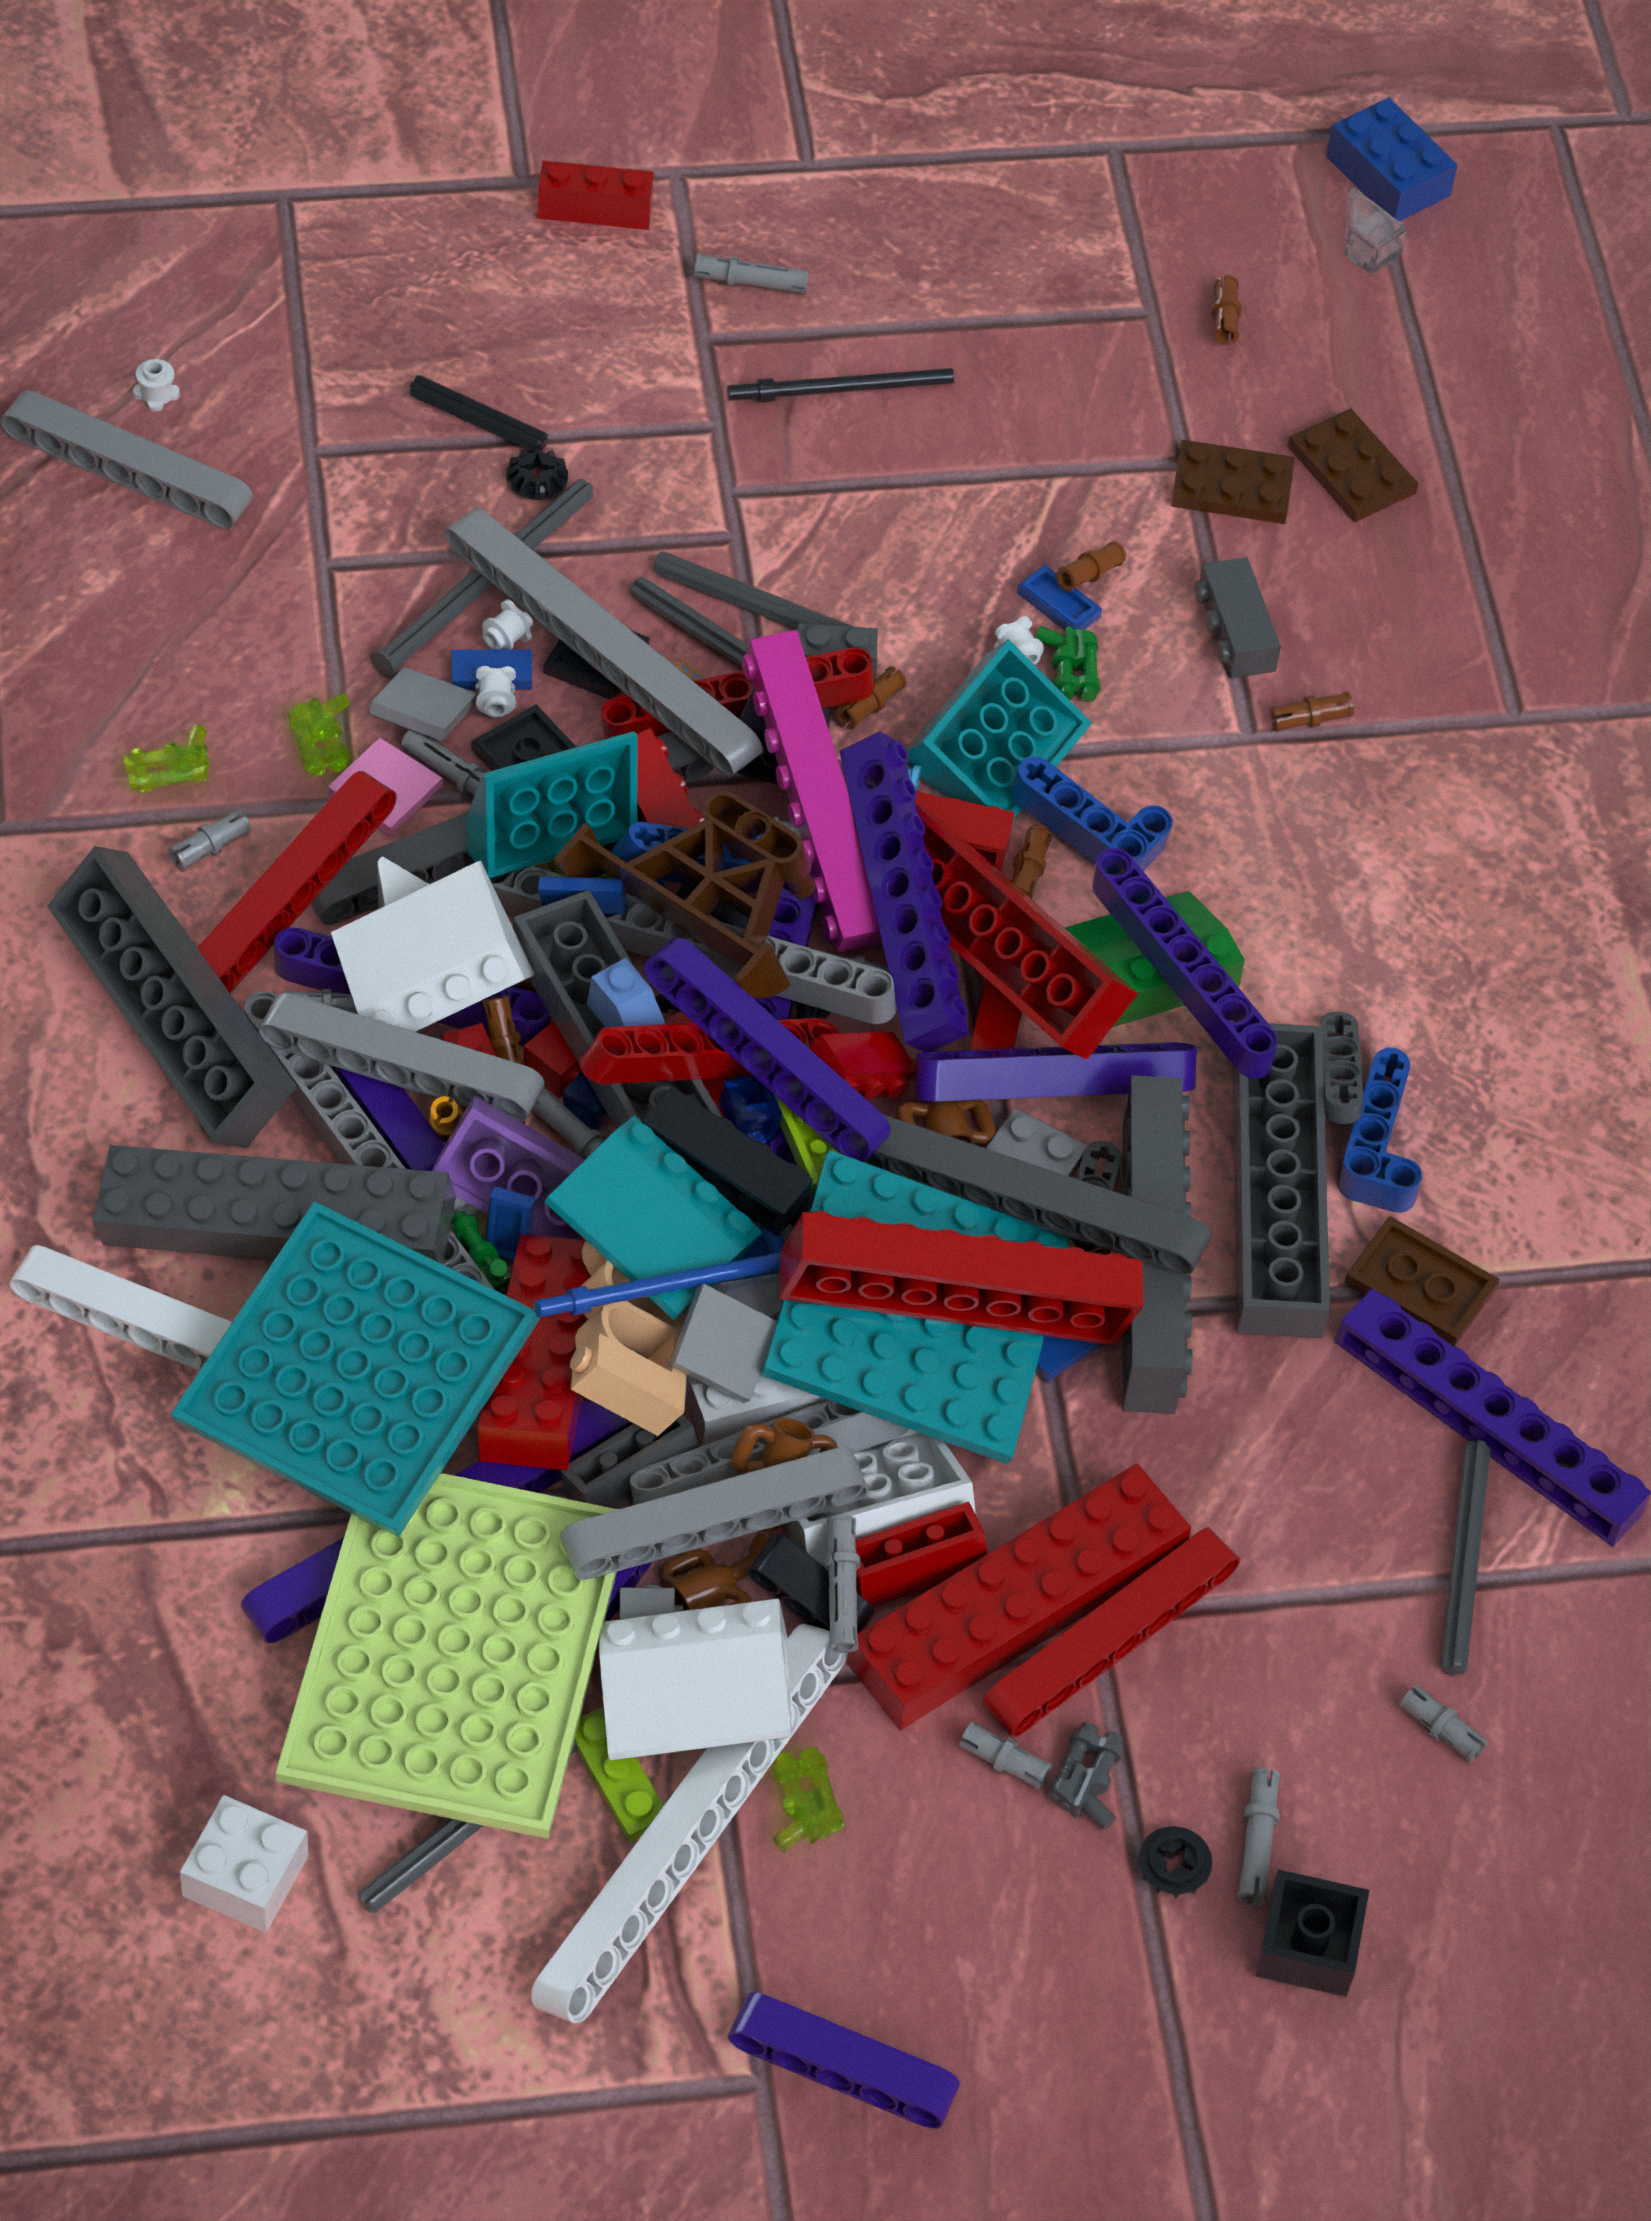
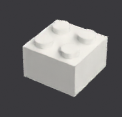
(244, 1863)

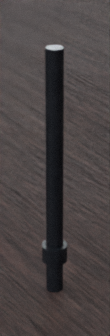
(766, 389)

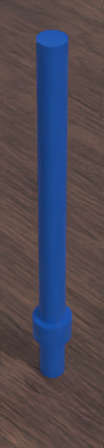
(581, 1299)

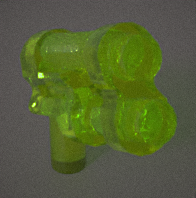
(316, 723)
(183, 763)
(813, 1811)

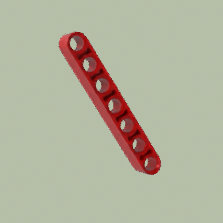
(837, 676)
(297, 877)
(673, 1052)
(1110, 1632)

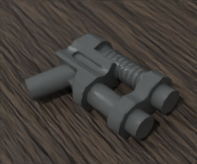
(1079, 1786)

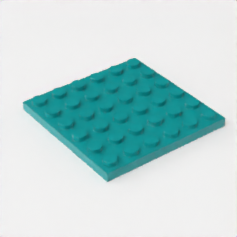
(355, 1368)
(914, 1372)

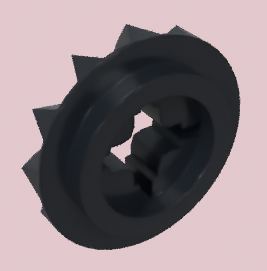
(550, 482)
(1168, 1843)

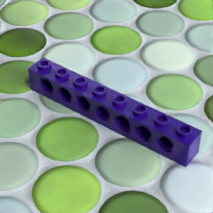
(904, 892)
(1465, 1411)

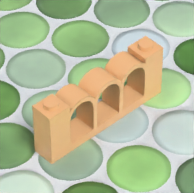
(617, 1377)

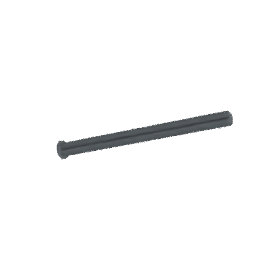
(473, 585)

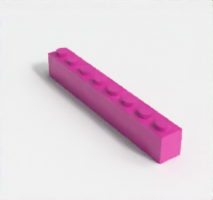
(814, 786)

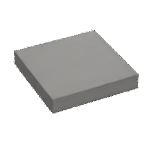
(422, 703)
(723, 1343)

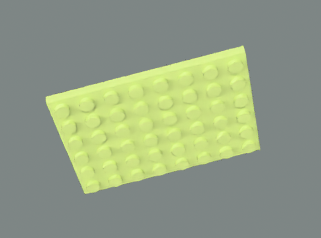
(452, 1660)

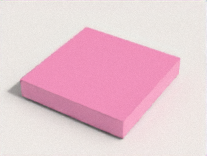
(399, 772)

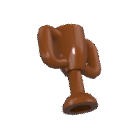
(949, 1119)
(784, 1442)
(710, 1583)

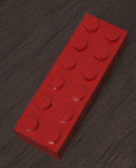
(533, 1409)

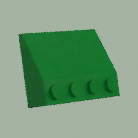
(1117, 950)

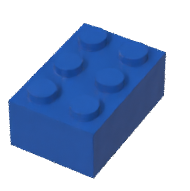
(1391, 159)

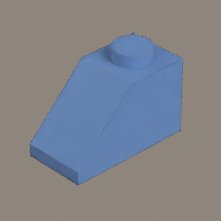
(623, 997)

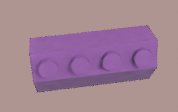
(500, 1151)

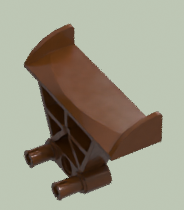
(731, 821)

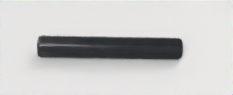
(478, 414)

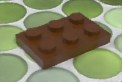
(1352, 465)
(1233, 481)
(1423, 1279)

